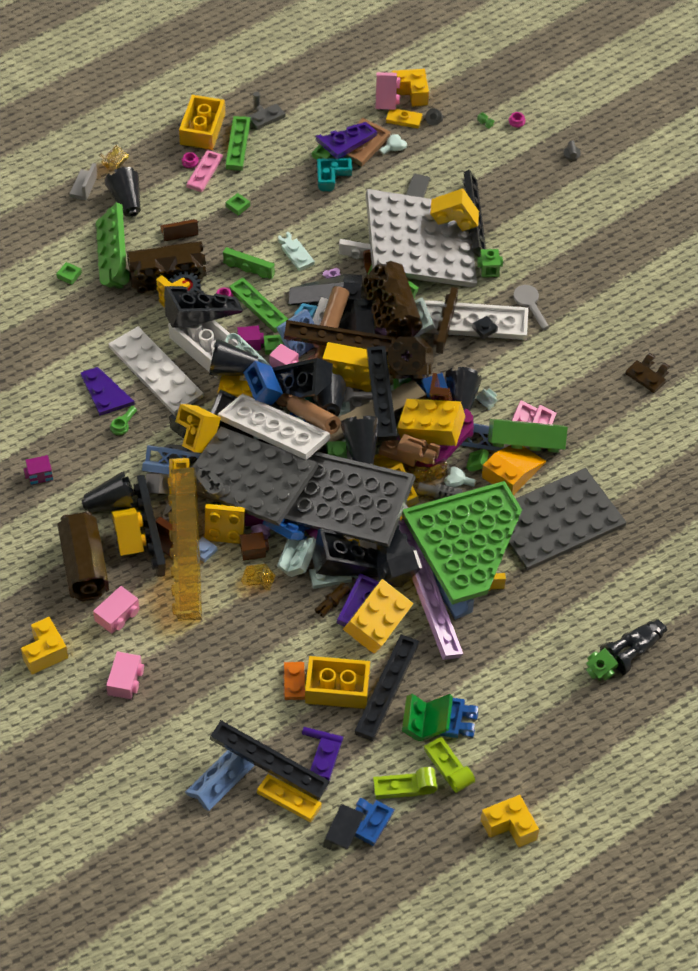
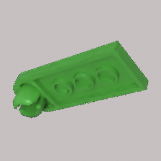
(112, 248)

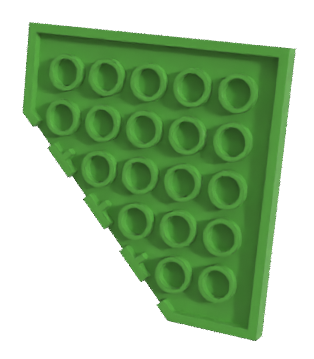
(465, 537)

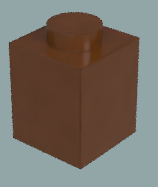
(253, 546)

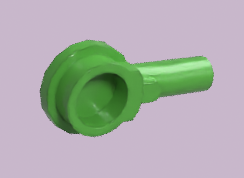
(120, 425)

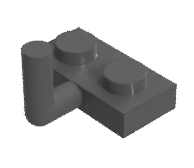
(265, 116)

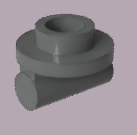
(434, 116)
(571, 152)

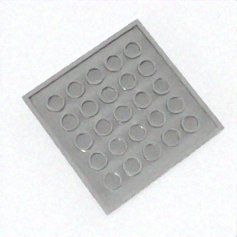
(409, 235)

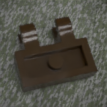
(647, 377)

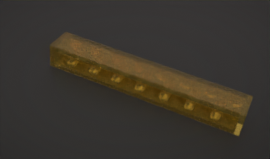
(185, 544)

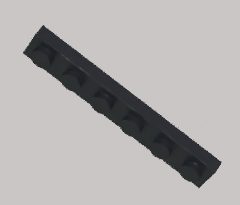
(476, 233)
(381, 393)
(151, 531)
(386, 688)
(269, 760)

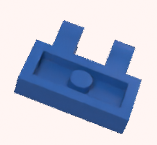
(288, 530)
(456, 726)
(375, 821)

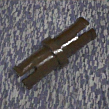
(332, 599)

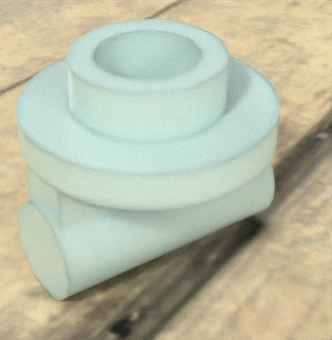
(487, 398)

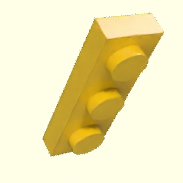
(289, 798)

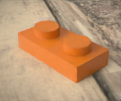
(294, 680)

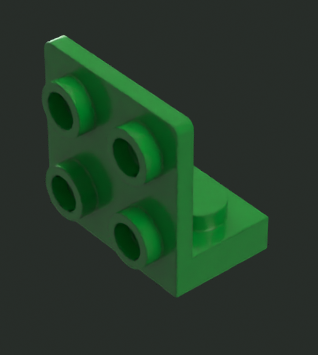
(426, 719)

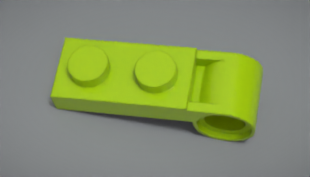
(449, 765)
(406, 785)

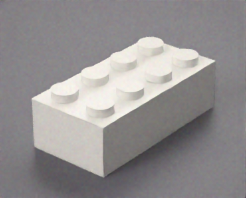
(200, 340)

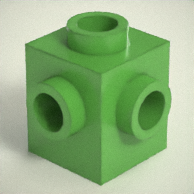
(490, 262)
(604, 658)

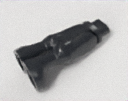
(639, 642)

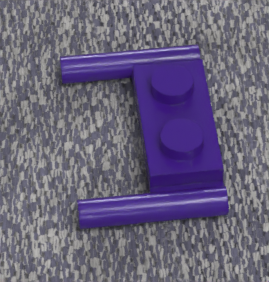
(326, 753)

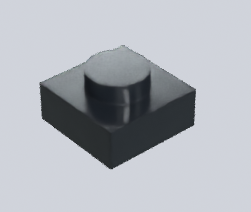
(485, 327)

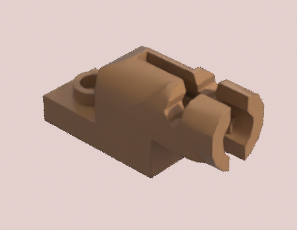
(410, 450)

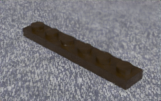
(323, 334)

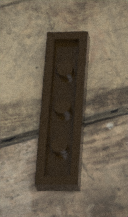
(444, 325)

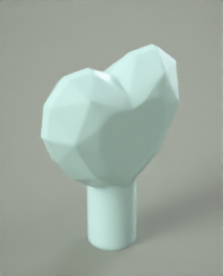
(394, 143)
(457, 477)

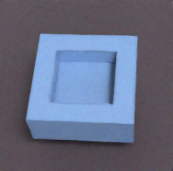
(207, 549)

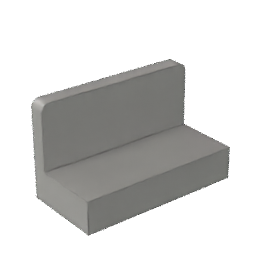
(84, 183)

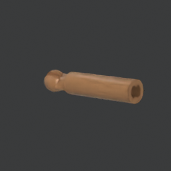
(332, 314)
(310, 412)

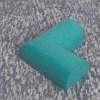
(329, 168)

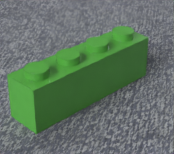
(527, 434)

